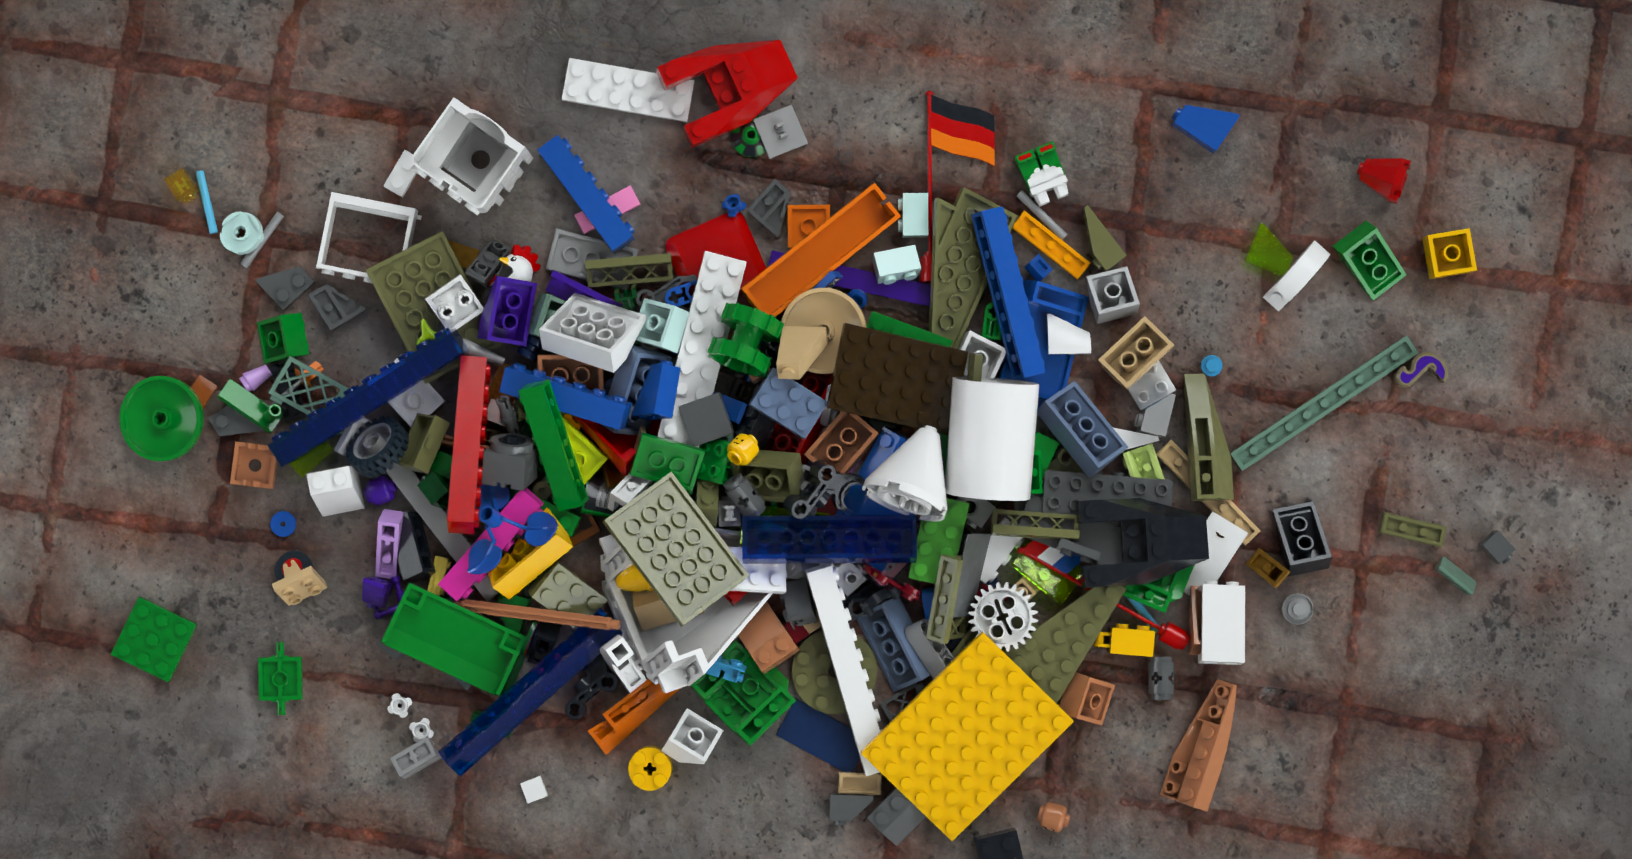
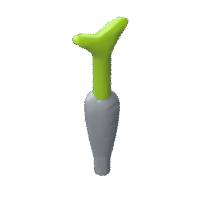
(474, 349)

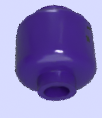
(380, 490)

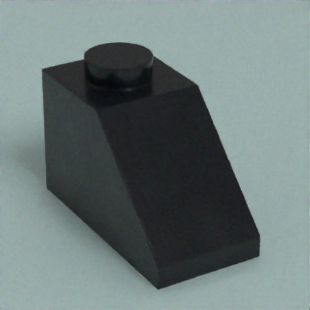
(544, 641)

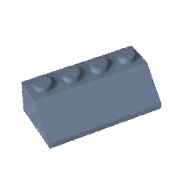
(629, 382)
(1081, 429)
(890, 646)

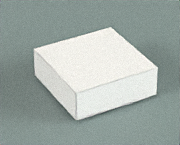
(534, 789)

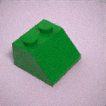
(282, 338)

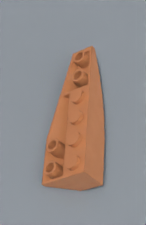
(1202, 750)

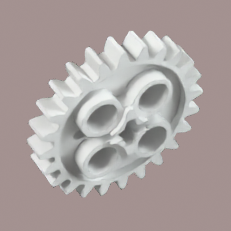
(1021, 608)

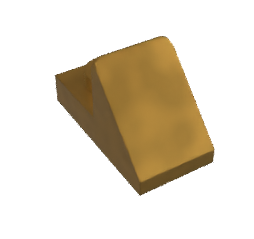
(1267, 568)

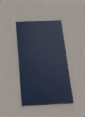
(820, 736)

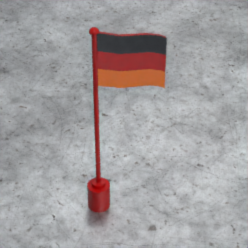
(960, 132)

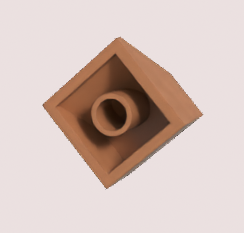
(1087, 698)

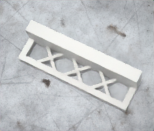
(627, 490)

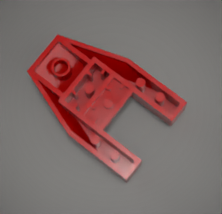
(740, 78)

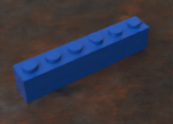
(586, 194)
(571, 398)

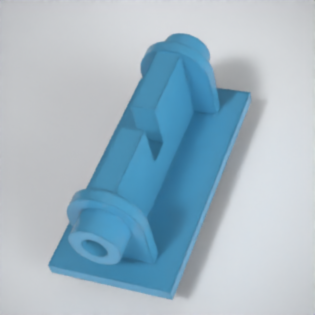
(732, 669)

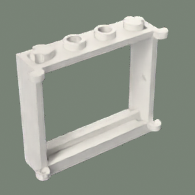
(367, 206)

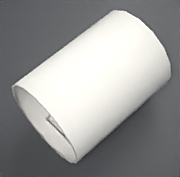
(991, 439)

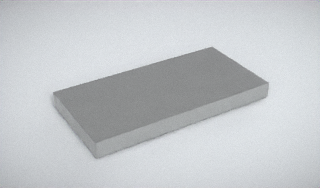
(571, 251)

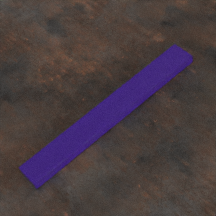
(866, 281)

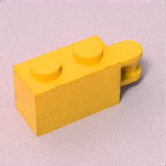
(1128, 641)

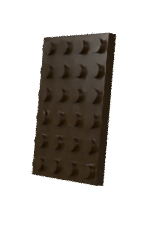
(894, 378)

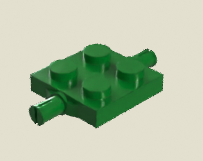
(280, 678)

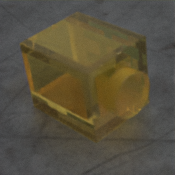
(182, 186)

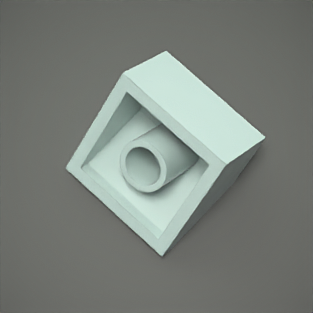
(663, 325)

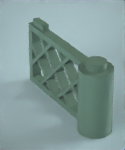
(282, 398)

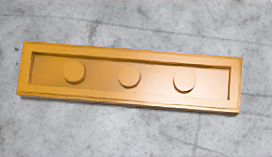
(1050, 245)

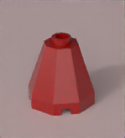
(1385, 176)

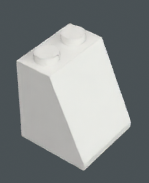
(336, 490)

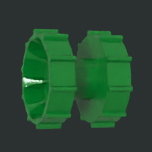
(742, 350)

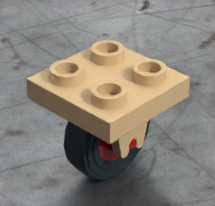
(296, 578)

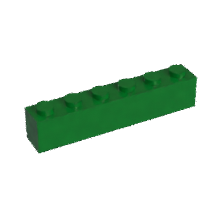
(553, 445)

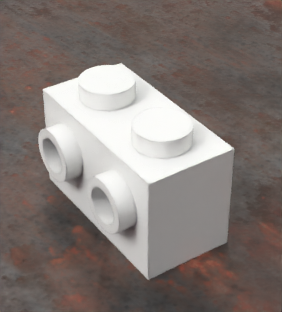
(849, 576)

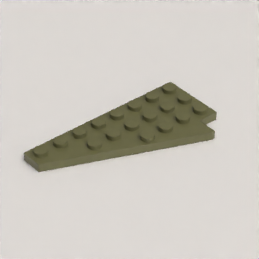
(957, 264)
(1065, 639)

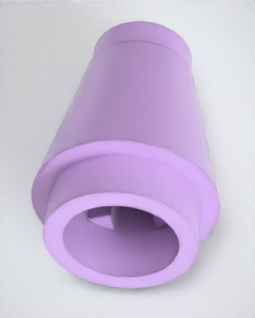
(254, 378)

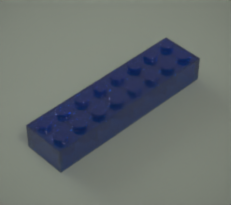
(829, 539)

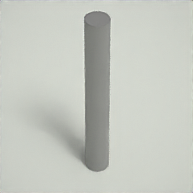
(1042, 215)
(267, 233)

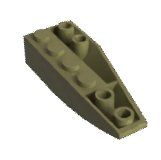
(1207, 448)

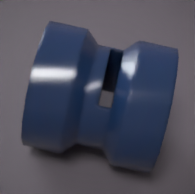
(531, 349)

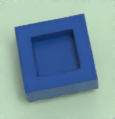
(1038, 268)

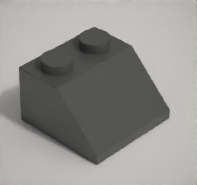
(895, 816)

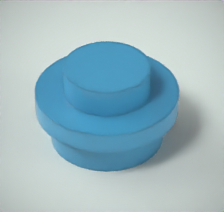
(1211, 365)

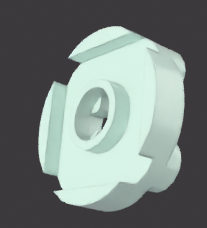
(252, 237)

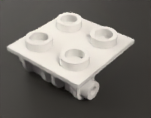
(1151, 387)

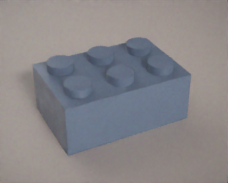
(788, 404)

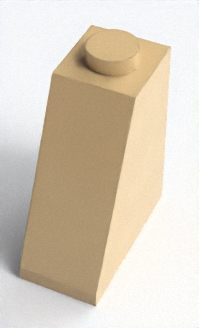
(799, 349)

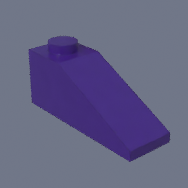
(376, 592)

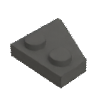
(771, 207)
(286, 285)
(334, 307)
(231, 422)

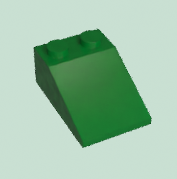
(1369, 259)

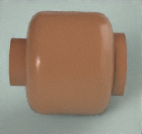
(1053, 817)

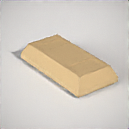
(859, 783)

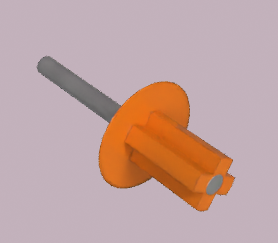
(315, 365)

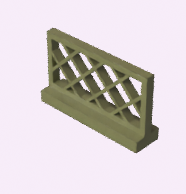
(941, 624)

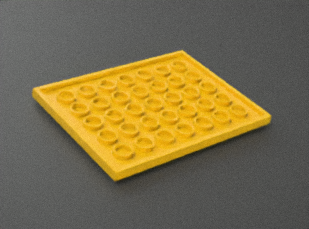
(967, 736)

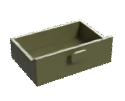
(424, 441)

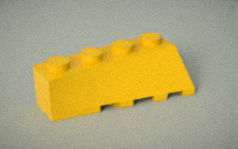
(528, 562)

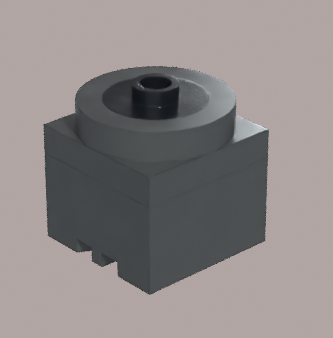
(510, 461)

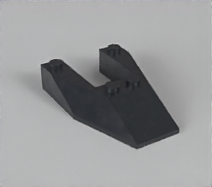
(1153, 539)

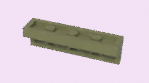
(627, 262)
(1034, 532)

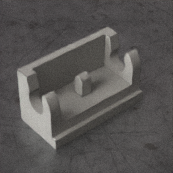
(415, 758)

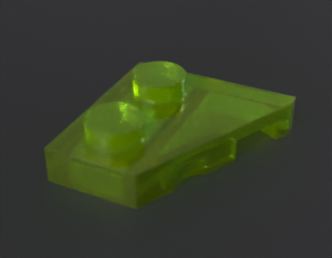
(1268, 252)

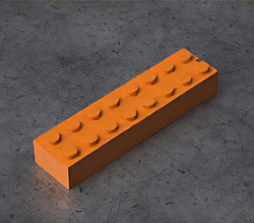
(820, 252)

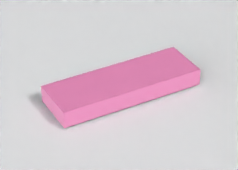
(624, 200)

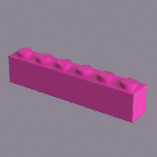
(458, 580)

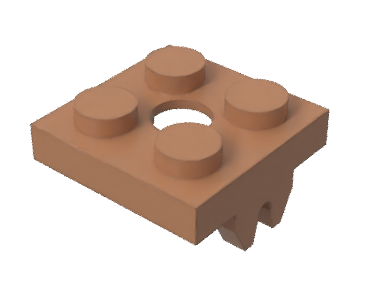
(241, 472)

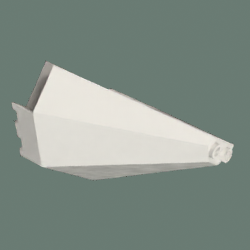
(670, 652)

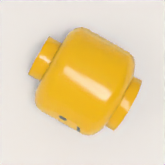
(742, 449)

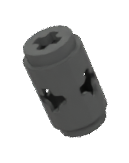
(744, 495)
(1162, 688)

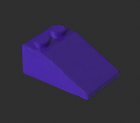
(508, 311)

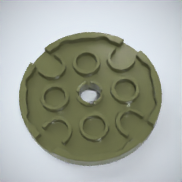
(812, 676)

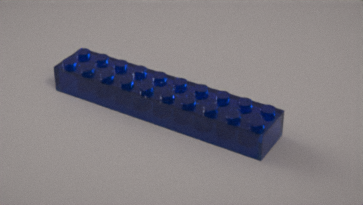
(364, 399)

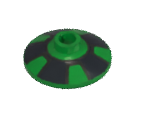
(745, 145)

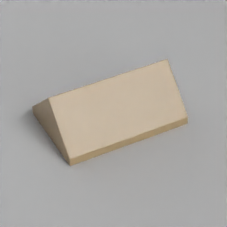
(651, 610)

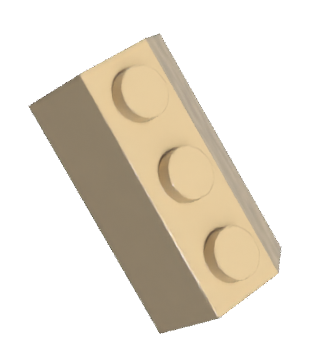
(1135, 353)

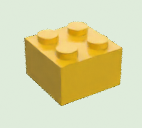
(1449, 253)

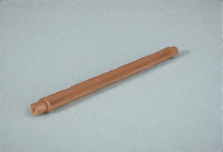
(538, 614)

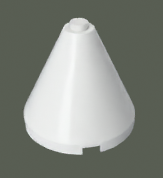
(912, 478)

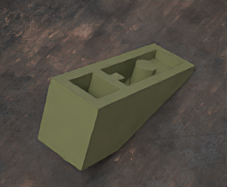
(1102, 245)

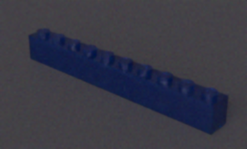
(525, 696)

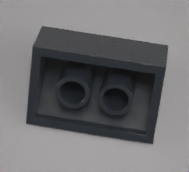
(756, 424)

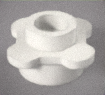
(405, 702)
(424, 724)

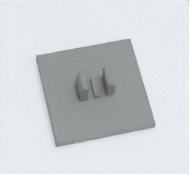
(780, 131)

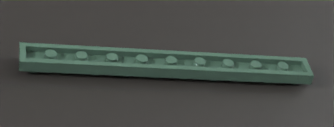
(1323, 403)

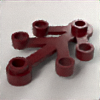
(908, 591)

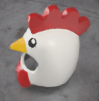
(518, 264)

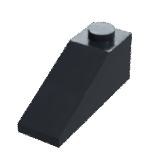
(414, 550)

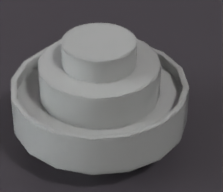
(1297, 608)

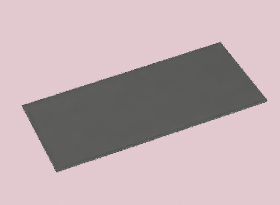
(971, 572)

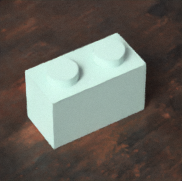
(914, 215)
(896, 264)

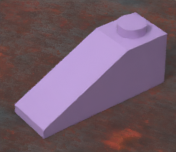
(388, 543)

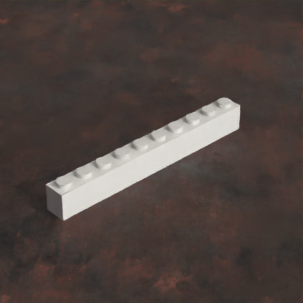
(845, 657)

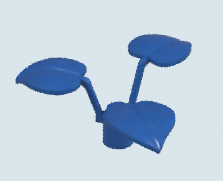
(484, 553)

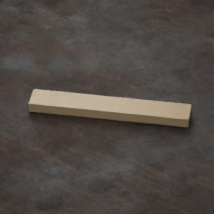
(1178, 463)

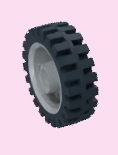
(377, 446)

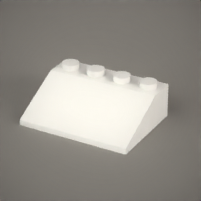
(592, 332)

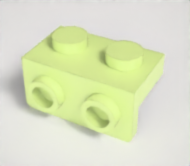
(1143, 463)

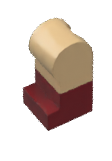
(801, 631)

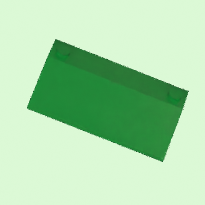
(453, 639)

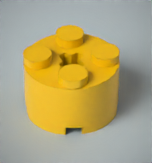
(641, 776)

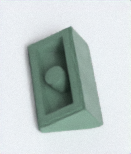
(1455, 576)

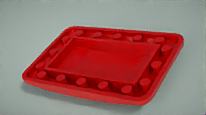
(721, 236)

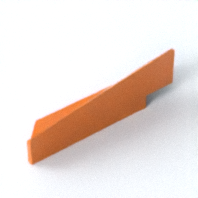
(628, 714)

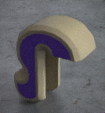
(1417, 366)

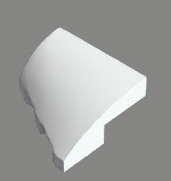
(1066, 338)

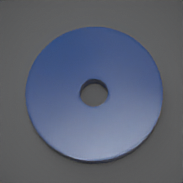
(276, 526)

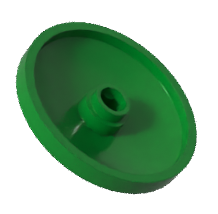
(161, 418)

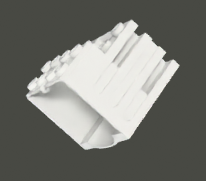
(451, 145)

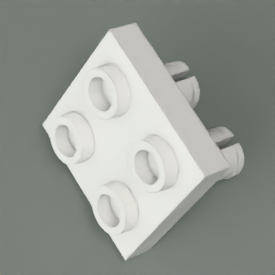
(455, 303)

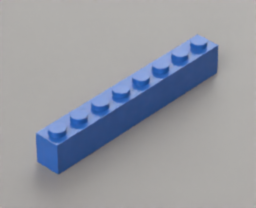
(1008, 293)

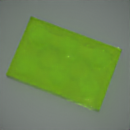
(1044, 578)

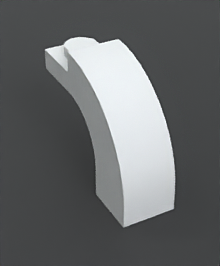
(1297, 276)
(618, 658)

